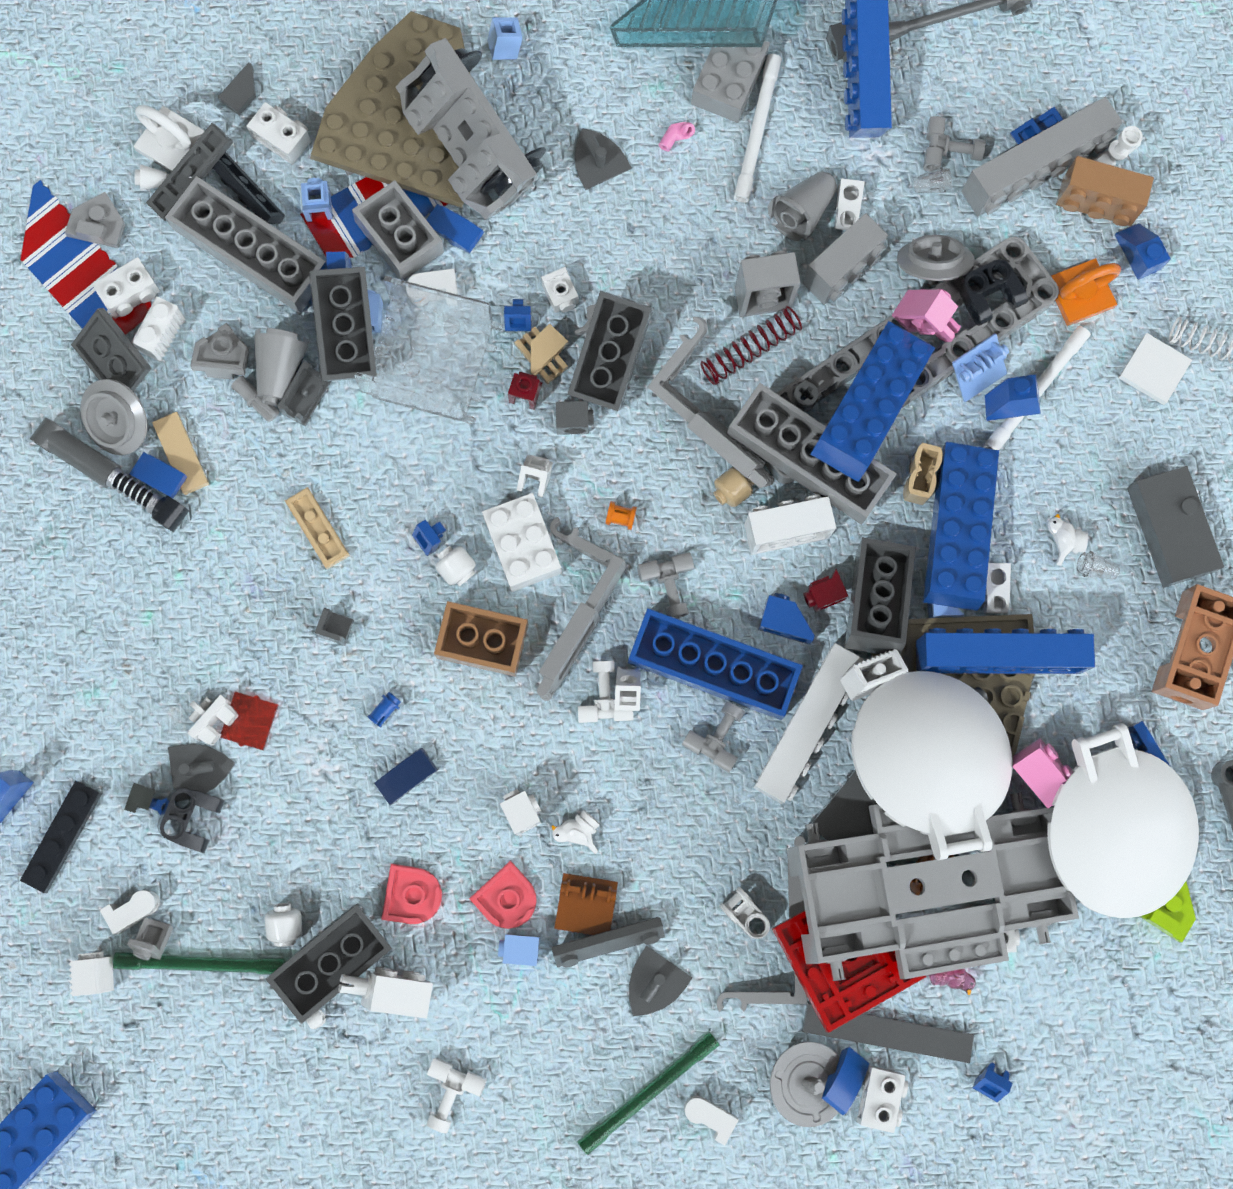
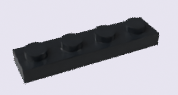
(247, 190)
(61, 837)

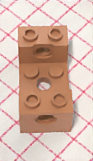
(1192, 674)

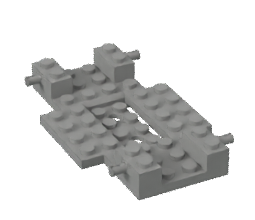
(855, 896)

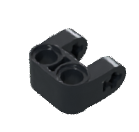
(975, 299)
(183, 816)

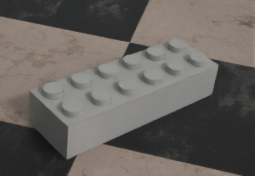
(1041, 157)
(245, 243)
(786, 439)

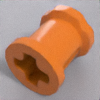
(621, 515)

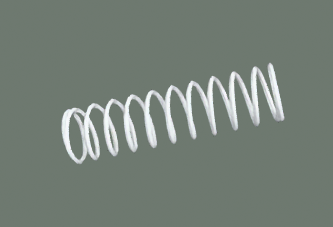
(1174, 339)

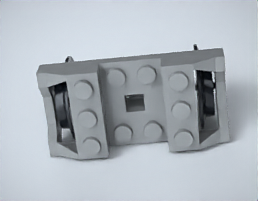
(468, 129)

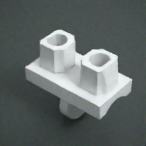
(218, 710)

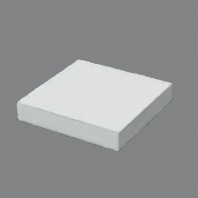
(1155, 369)

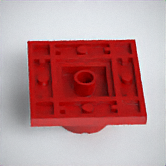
(866, 982)

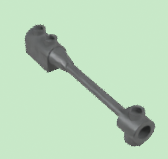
(900, 28)

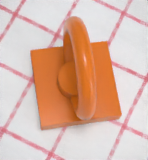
(1085, 290)

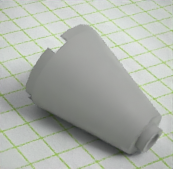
(802, 205)
(277, 362)

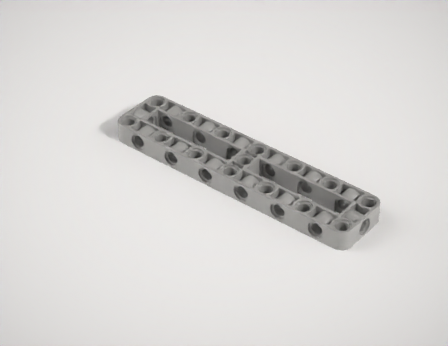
(939, 366)

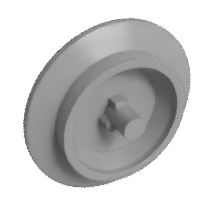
(935, 258)
(113, 416)
(800, 1081)

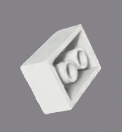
(789, 524)
(522, 542)

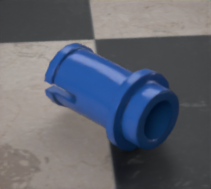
(384, 709)

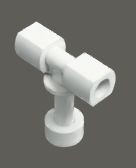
(1119, 149)
(605, 706)
(454, 1083)

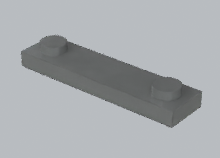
(196, 162)
(644, 932)

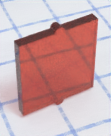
(253, 722)

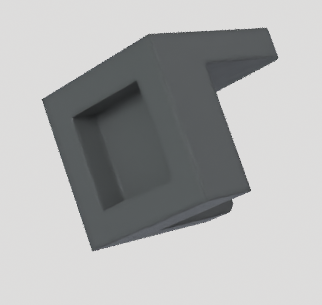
(334, 627)

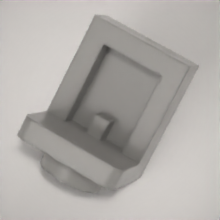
(150, 939)

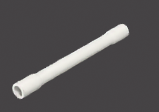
(769, 77)
(1069, 348)

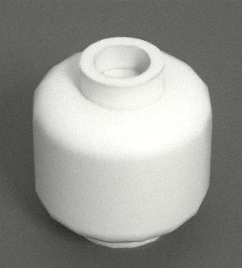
(455, 565)
(283, 925)

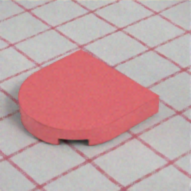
(411, 895)
(506, 898)

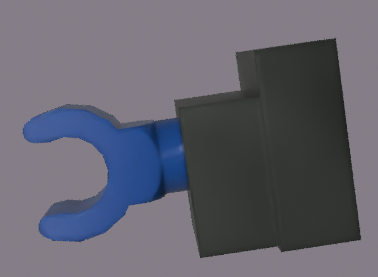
(143, 798)

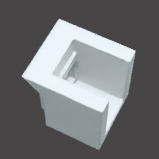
(535, 468)

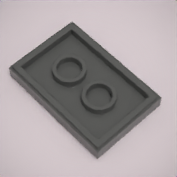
(110, 351)

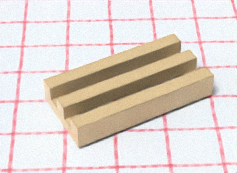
(527, 338)

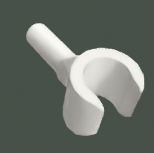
(316, 1019)

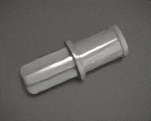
(249, 394)

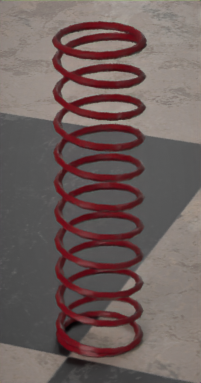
(745, 343)

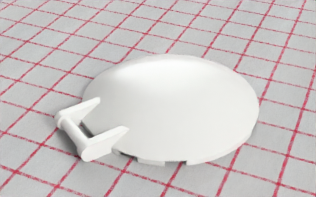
(933, 758)
(1122, 828)

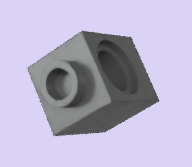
(573, 417)

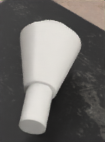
(149, 177)

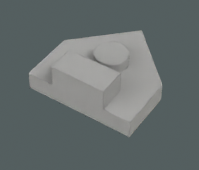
(96, 222)
(220, 354)

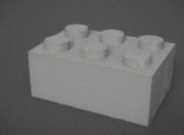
(729, 79)
(398, 230)
(845, 259)
(766, 283)

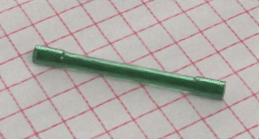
(261, 965)
(600, 1132)

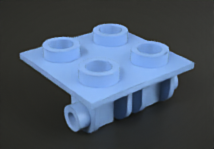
(980, 367)

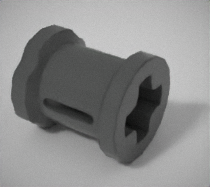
(801, 390)

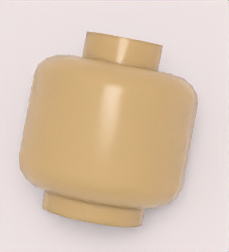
(732, 488)

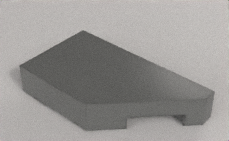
(240, 91)

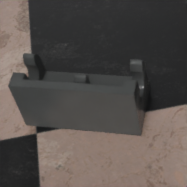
(303, 394)

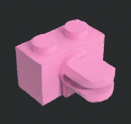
(928, 313)
(1041, 770)

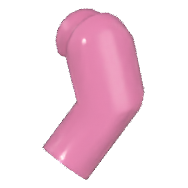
(676, 132)

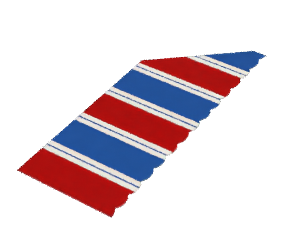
(342, 232)
(68, 264)

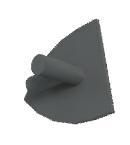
(598, 159)
(197, 768)
(655, 983)

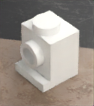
(560, 301)

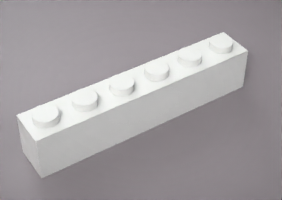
(806, 727)

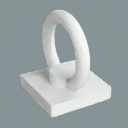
(166, 136)

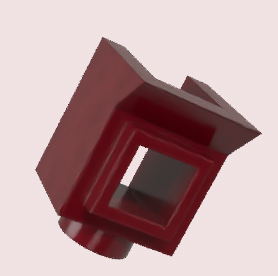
(525, 387)
(825, 592)

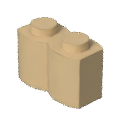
(922, 474)

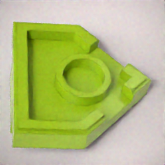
(1175, 916)

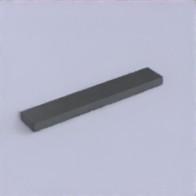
(896, 1035)

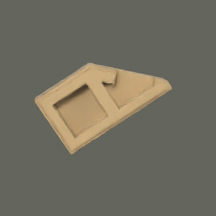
(546, 348)

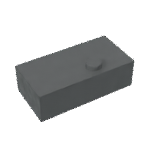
(342, 323)
(610, 351)
(1175, 526)
(880, 596)
(846, 812)
(315, 971)

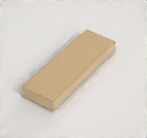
(180, 451)
(317, 528)

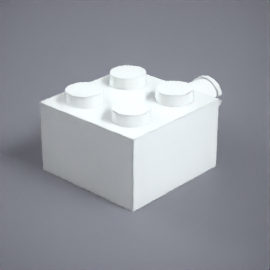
(391, 993)

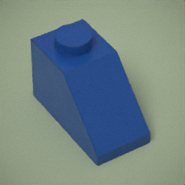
(1143, 250)
(1013, 398)
(785, 619)

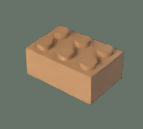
(1104, 191)
(481, 639)

